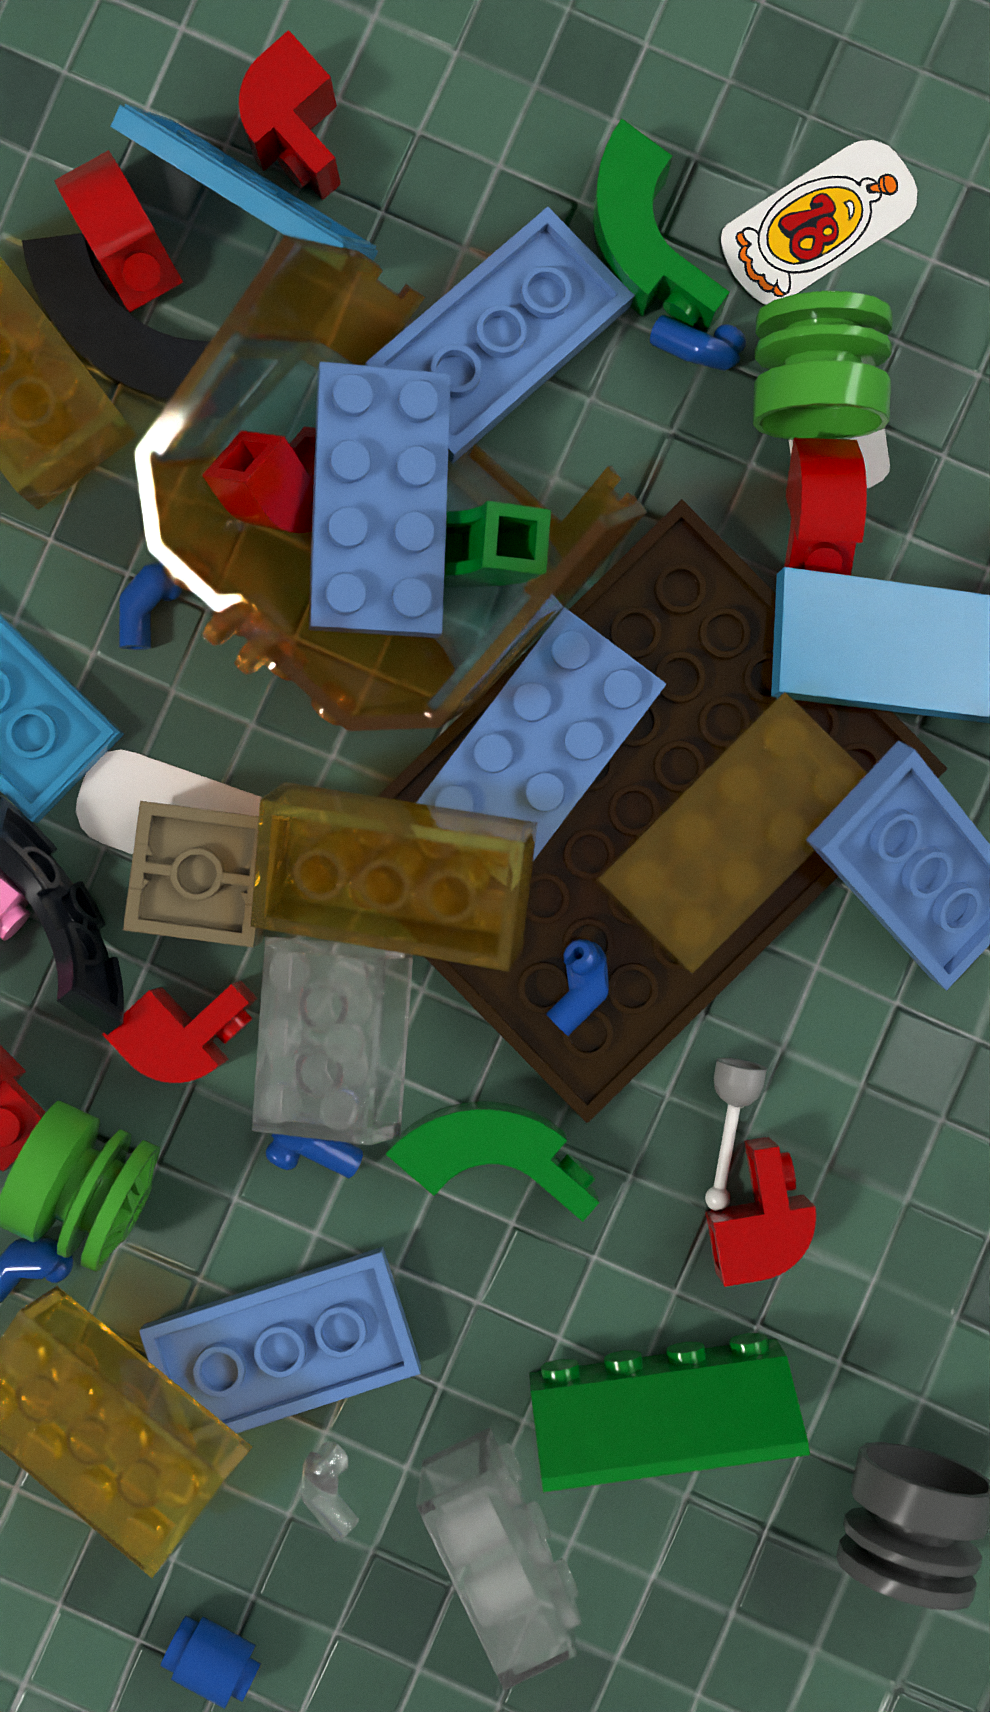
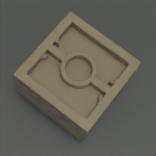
(193, 875)

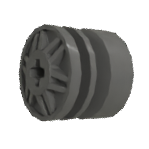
(915, 1526)

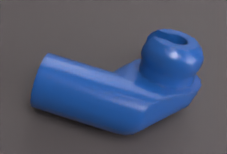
(696, 346)
(138, 601)
(586, 983)
(334, 1155)
(32, 1261)

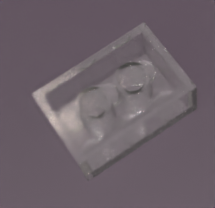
(331, 1040)
(499, 1557)

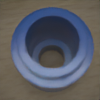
(211, 1661)

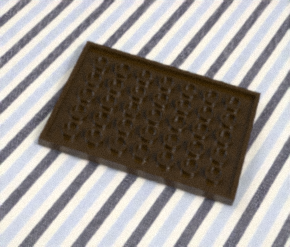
(708, 632)

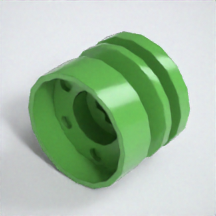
(823, 366)
(72, 1182)

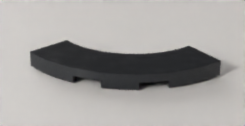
(101, 328)
(87, 977)

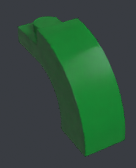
(629, 239)
(496, 545)
(498, 1134)

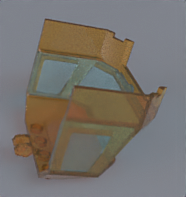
(262, 378)

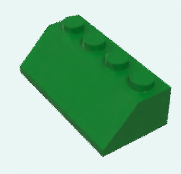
(665, 1412)

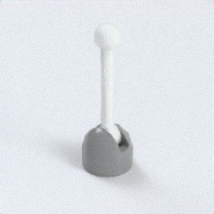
(739, 1085)

